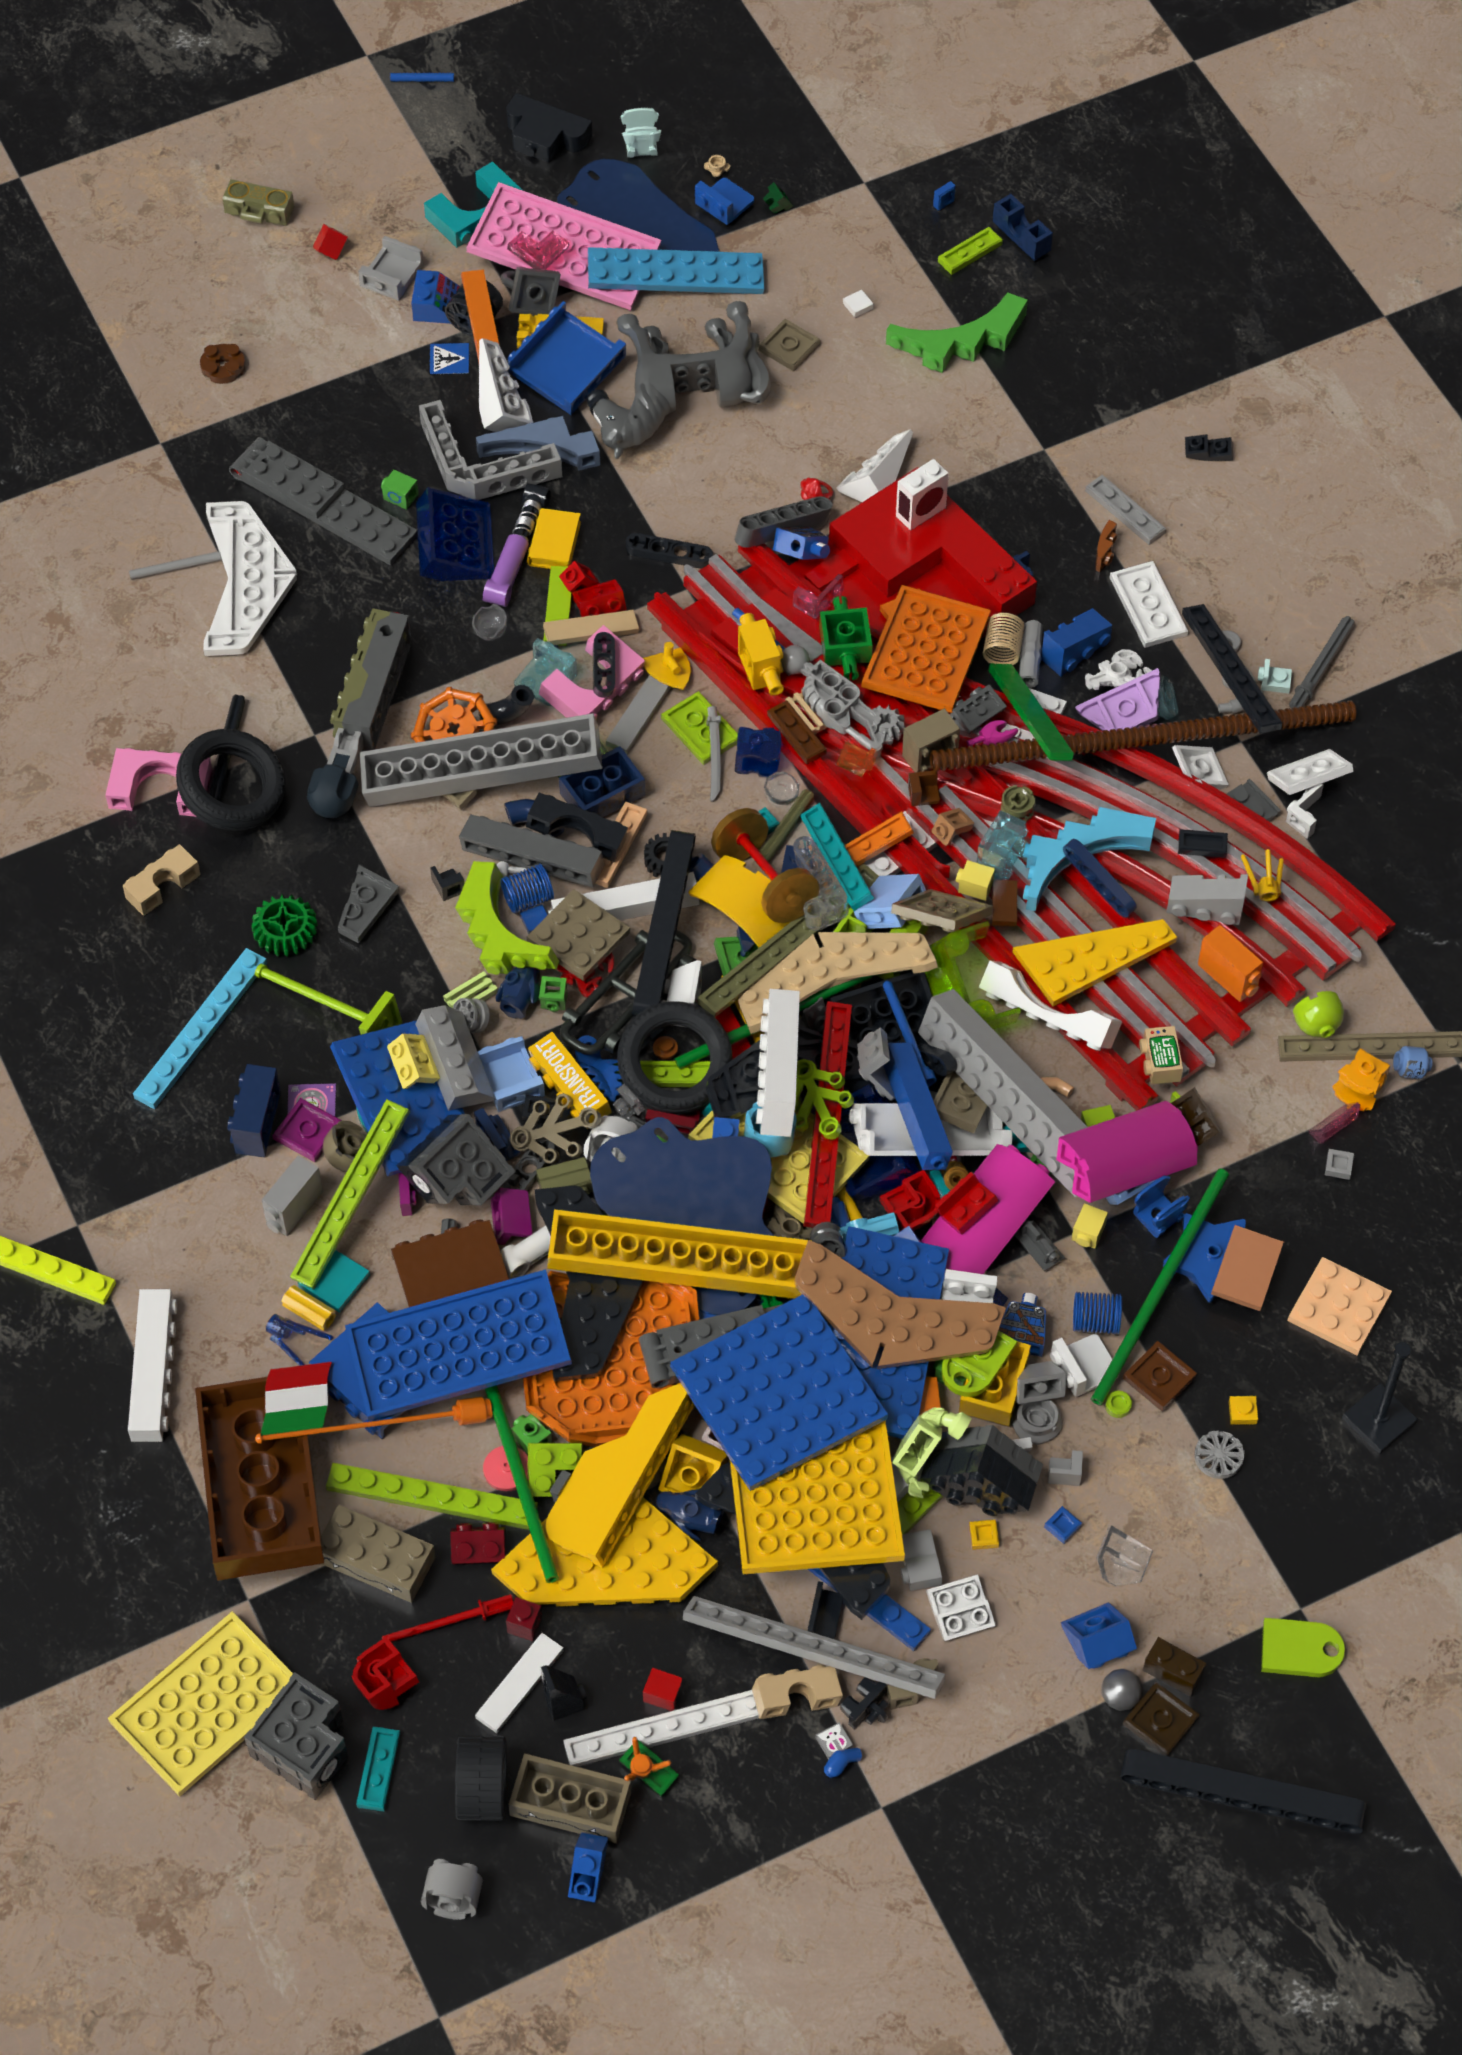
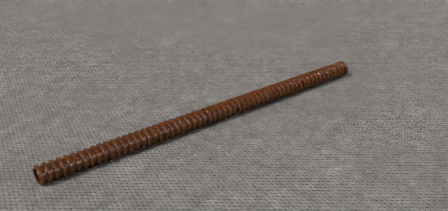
(1140, 736)

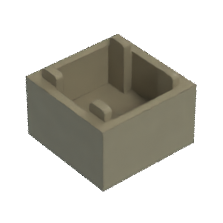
(929, 734)

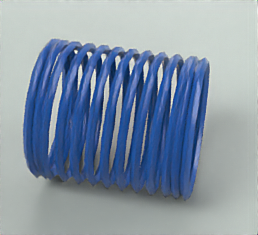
(506, 882)
(1105, 1327)

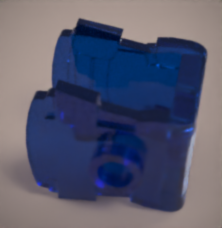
(758, 751)

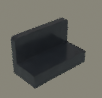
(825, 1612)

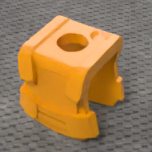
(1361, 1080)

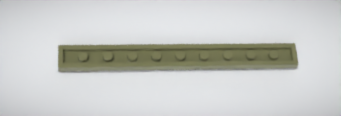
(762, 960)

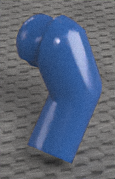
(840, 1759)

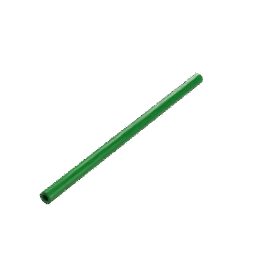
(743, 1031)
(1159, 1287)
(522, 1485)

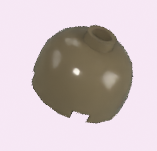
(342, 1144)

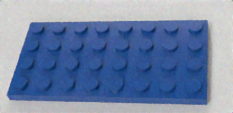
(908, 1271)
(457, 1345)

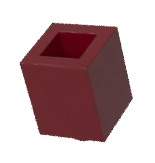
(524, 1619)

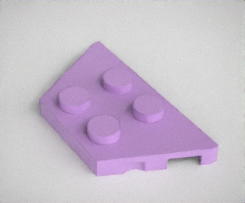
(1126, 705)

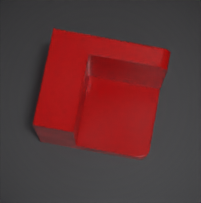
(330, 242)
(662, 1689)

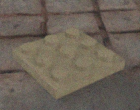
(941, 910)
(579, 934)

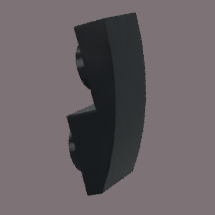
(1203, 449)

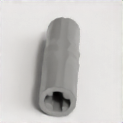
(1031, 653)

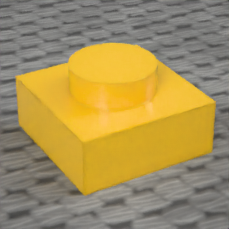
(1243, 1410)

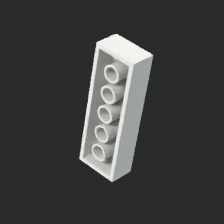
(778, 1062)

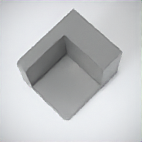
(1066, 1471)

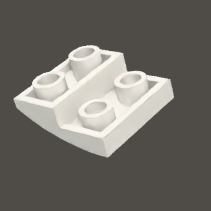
(960, 1607)

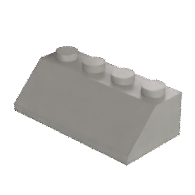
(455, 1057)

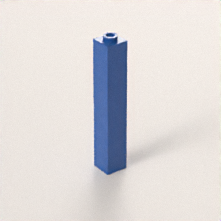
(917, 1107)

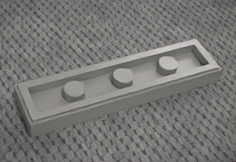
(1125, 509)
(637, 714)

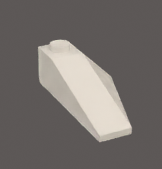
(498, 394)

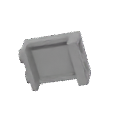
(392, 268)

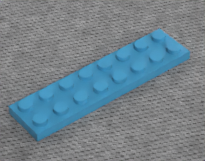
(675, 270)

